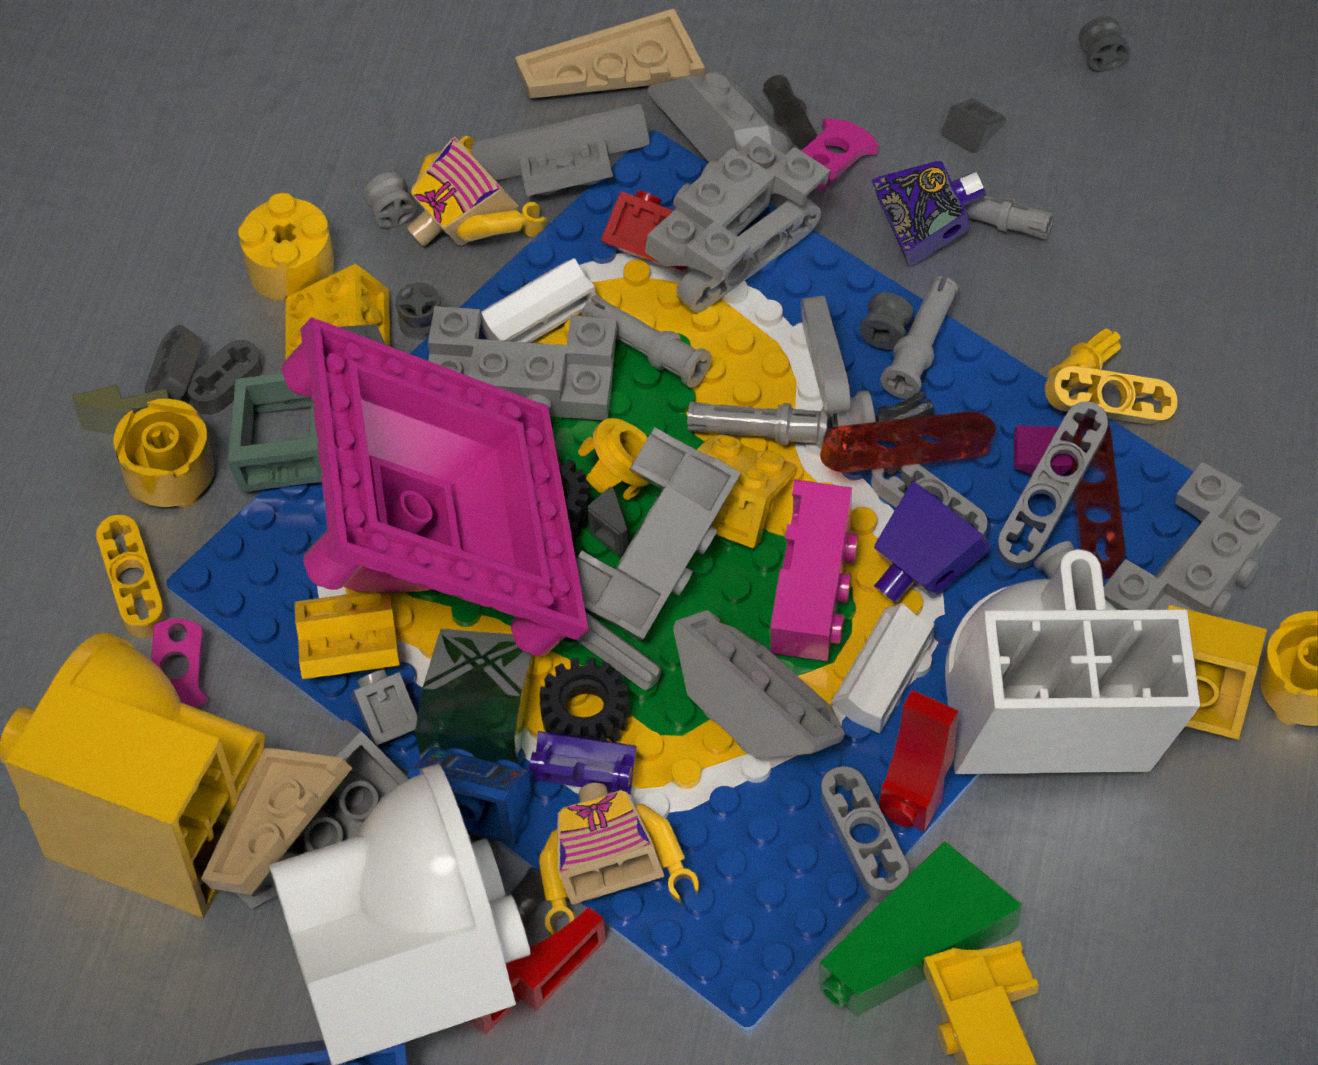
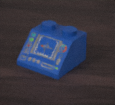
(488, 793)

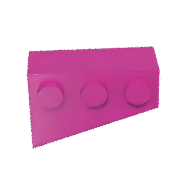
(813, 572)

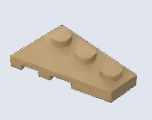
(270, 815)

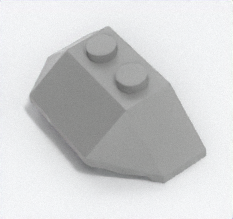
(717, 114)
(751, 691)

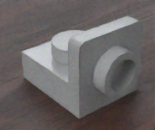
(385, 706)

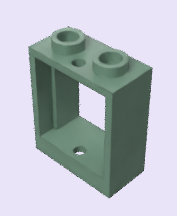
(259, 464)

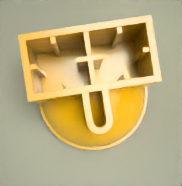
(128, 774)

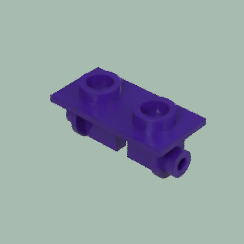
(583, 761)

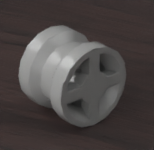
(390, 200)
(860, 411)

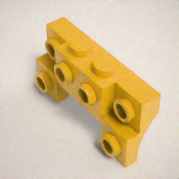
(975, 1005)

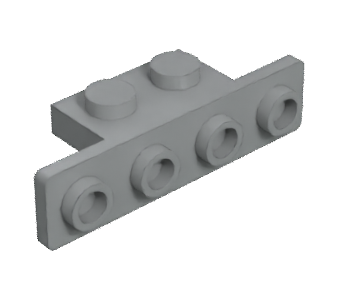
(563, 151)

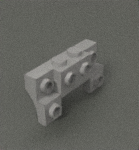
(727, 199)
(566, 378)
(673, 529)
(1214, 558)

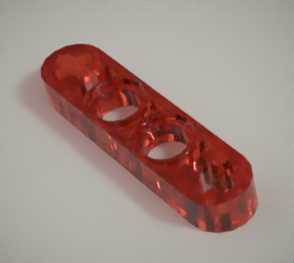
(855, 445)
(1103, 495)

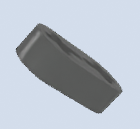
(174, 362)
(221, 374)

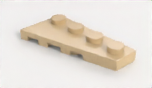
(613, 58)

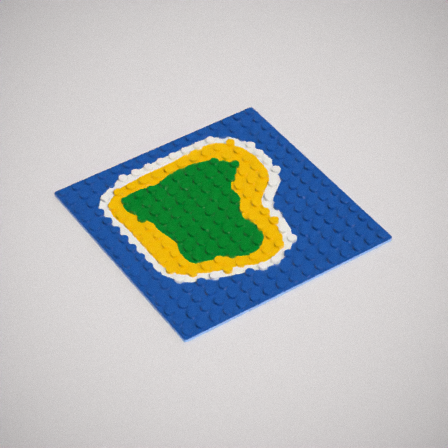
(748, 826)

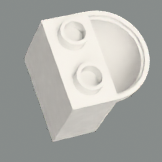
(1067, 680)
(401, 923)

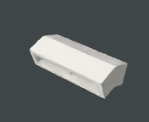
(538, 305)
(884, 667)

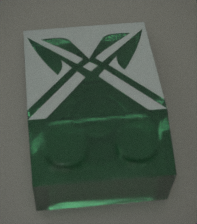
(475, 695)

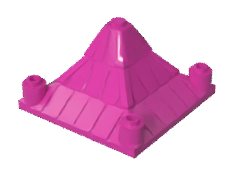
(437, 485)

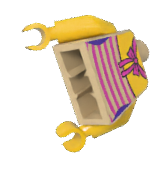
(466, 199)
(607, 848)

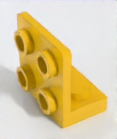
(341, 300)
(747, 504)

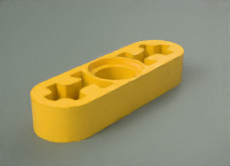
(1128, 385)
(134, 558)

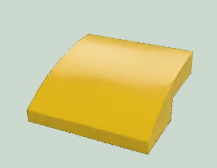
(345, 634)

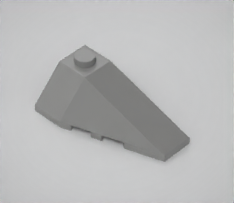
(348, 805)

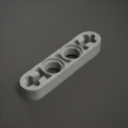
(767, 239)
(825, 355)
(1049, 483)

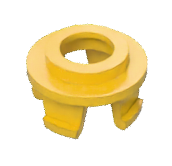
(617, 448)

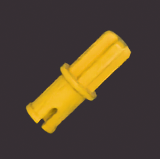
(1091, 353)

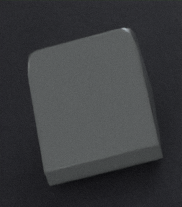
(972, 124)
(607, 522)

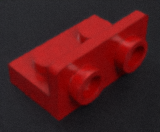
(633, 221)

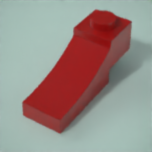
(919, 761)
(550, 964)

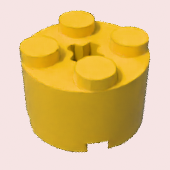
(285, 246)
(164, 453)
(1291, 670)

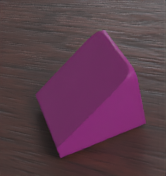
(1030, 446)

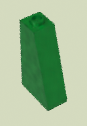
(931, 911)

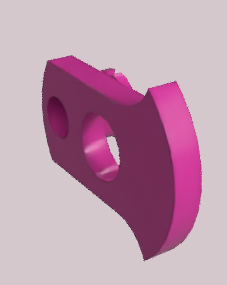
(845, 135)
(191, 647)

